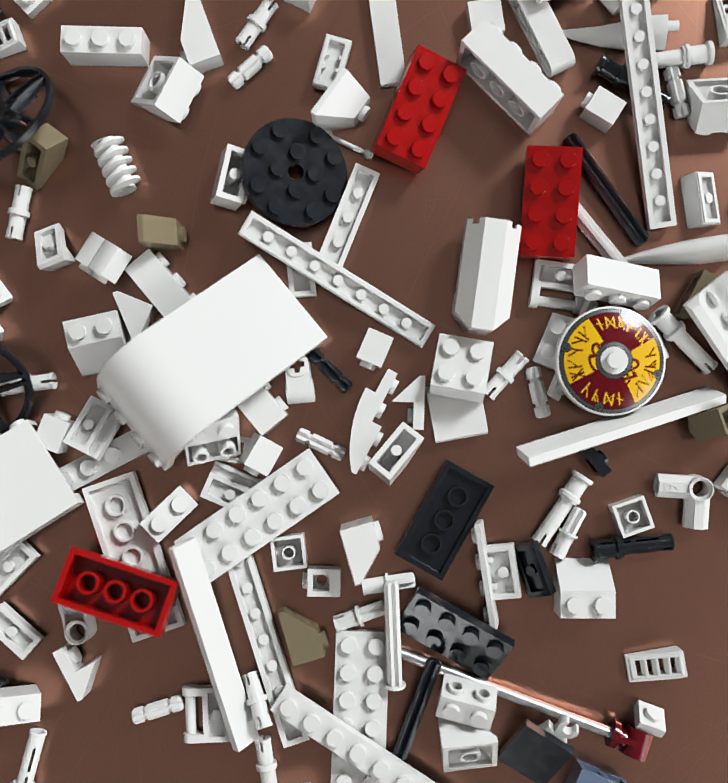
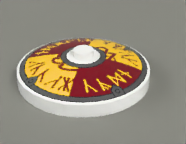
(609, 361)

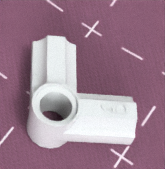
(694, 505)

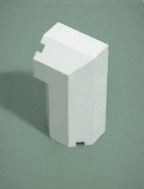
(486, 275)

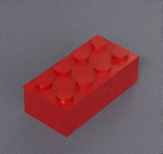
(418, 110)
(550, 202)
(116, 591)

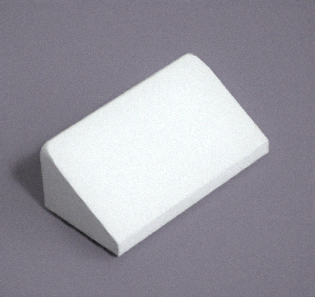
(700, 199)

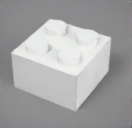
(461, 368)

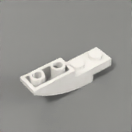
(364, 431)

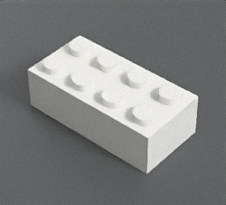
(508, 76)

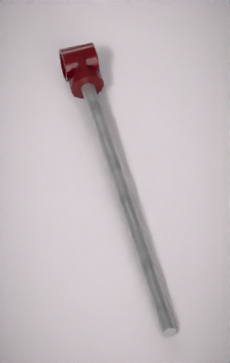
(631, 741)

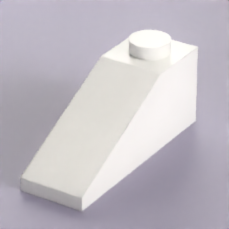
(197, 39)

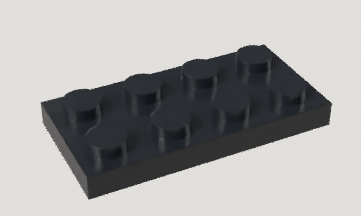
(444, 520)
(454, 633)

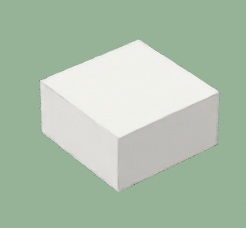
(481, 9)
(631, 516)
(289, 552)

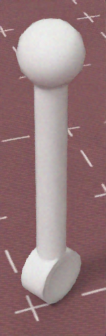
(366, 153)

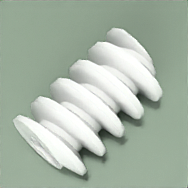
(115, 166)

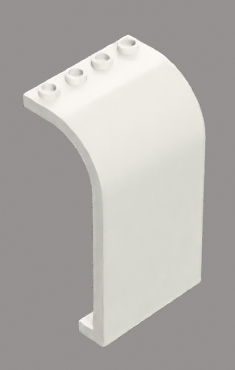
(206, 359)

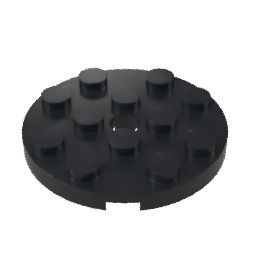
(266, 176)

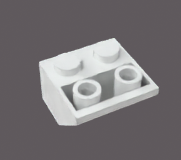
(216, 442)

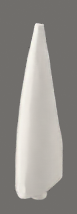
(611, 35)
(693, 251)

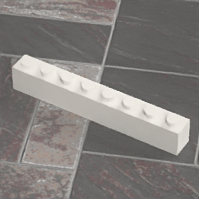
(167, 294)

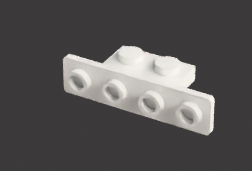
(546, 349)
(498, 572)

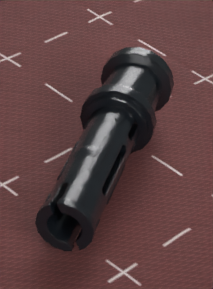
(618, 75)
(619, 547)

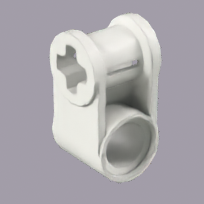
(300, 384)
(71, 619)

